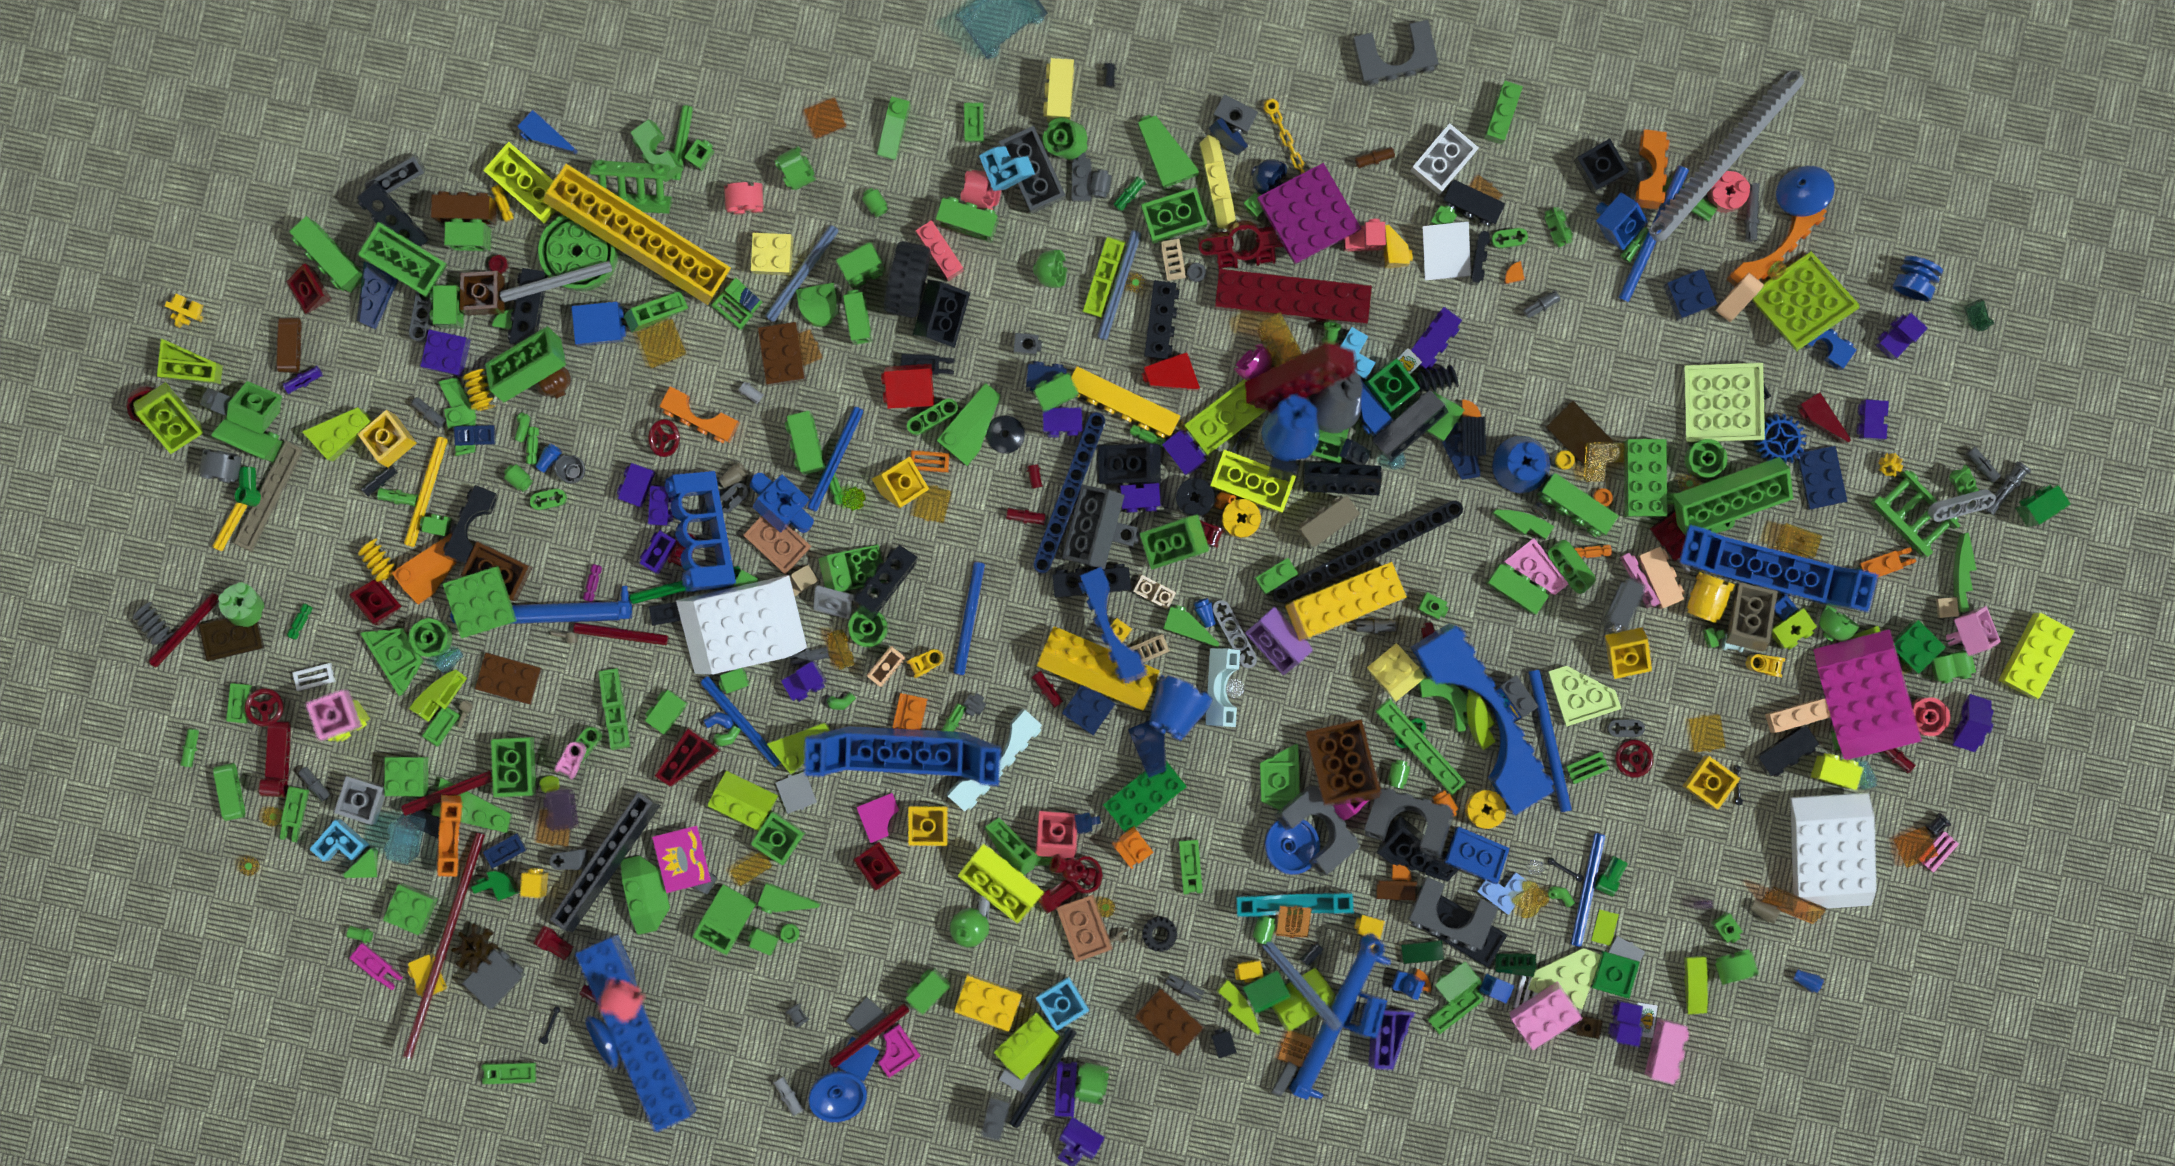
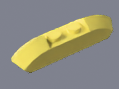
(1217, 182)

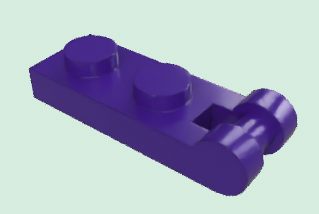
(1065, 1090)

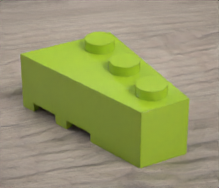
(184, 365)

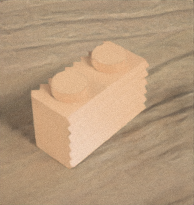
(886, 666)

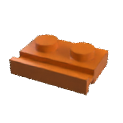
(909, 712)
(1132, 847)

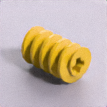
(478, 390)
(376, 560)

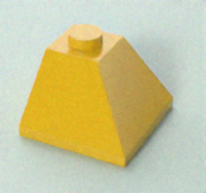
(1396, 250)
(900, 483)

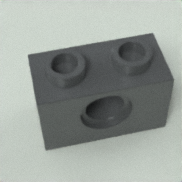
(1229, 105)

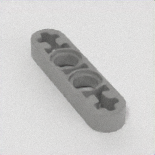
(1942, 510)
(1237, 632)

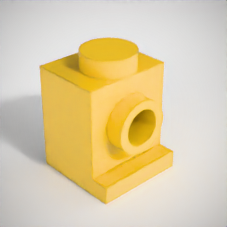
(1249, 971)

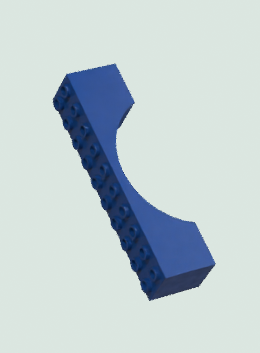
(1517, 772)
(648, 1065)

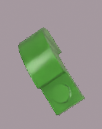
(1452, 694)

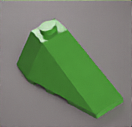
(968, 429)

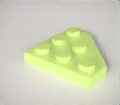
(1581, 696)
(1573, 973)

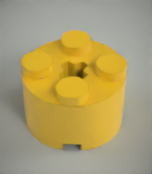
(1230, 517)
(1495, 814)

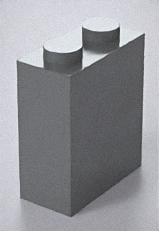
(494, 980)
(995, 1116)

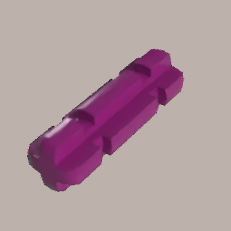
(592, 582)

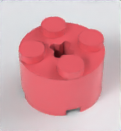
(979, 190)
(1739, 190)
(743, 197)
(1938, 714)
(621, 999)

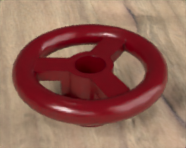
(659, 438)
(265, 714)
(1637, 765)

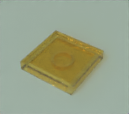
(662, 344)

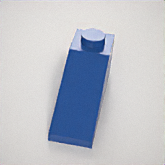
(540, 132)
(1372, 413)

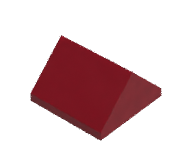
(308, 288)
(375, 602)
(877, 866)

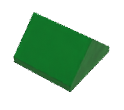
(1266, 992)

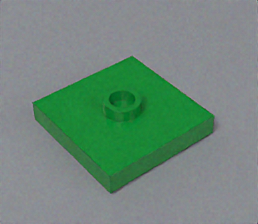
(1615, 974)

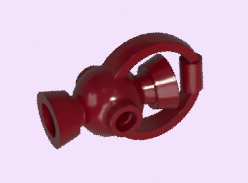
(1074, 870)

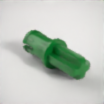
(1129, 193)

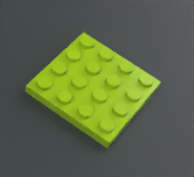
(1804, 301)

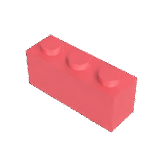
(940, 250)

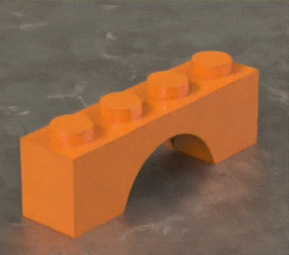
(1653, 148)
(678, 404)
(448, 835)

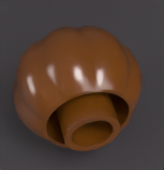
(554, 384)

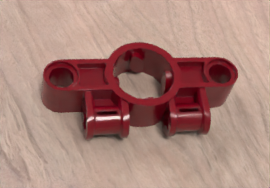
(1227, 256)

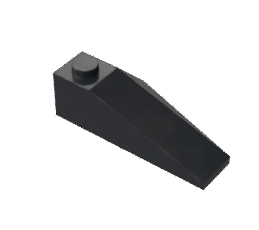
(1403, 848)

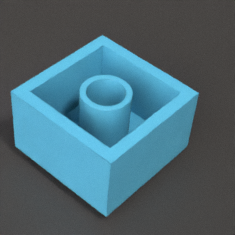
(1062, 1003)

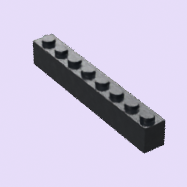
(605, 862)

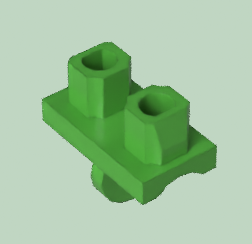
(1963, 481)

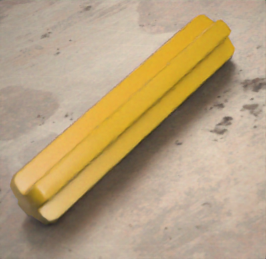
(229, 526)

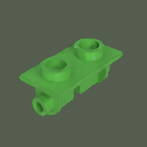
(1557, 220)

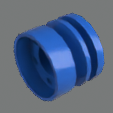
(1917, 278)

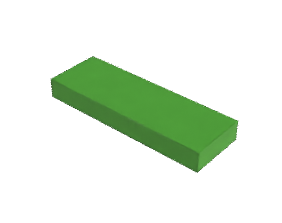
(1448, 1015)

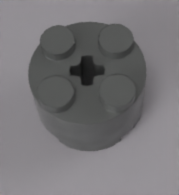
(221, 465)

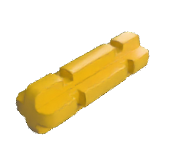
(502, 203)

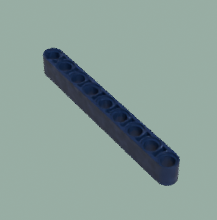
(1069, 483)

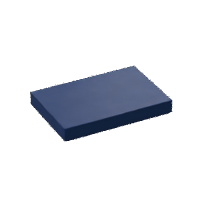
(1476, 855)

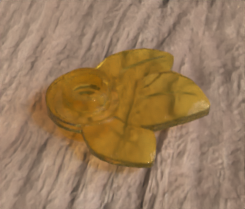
(1528, 899)

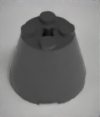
(1338, 404)

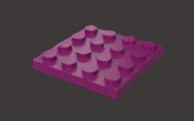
(1309, 213)

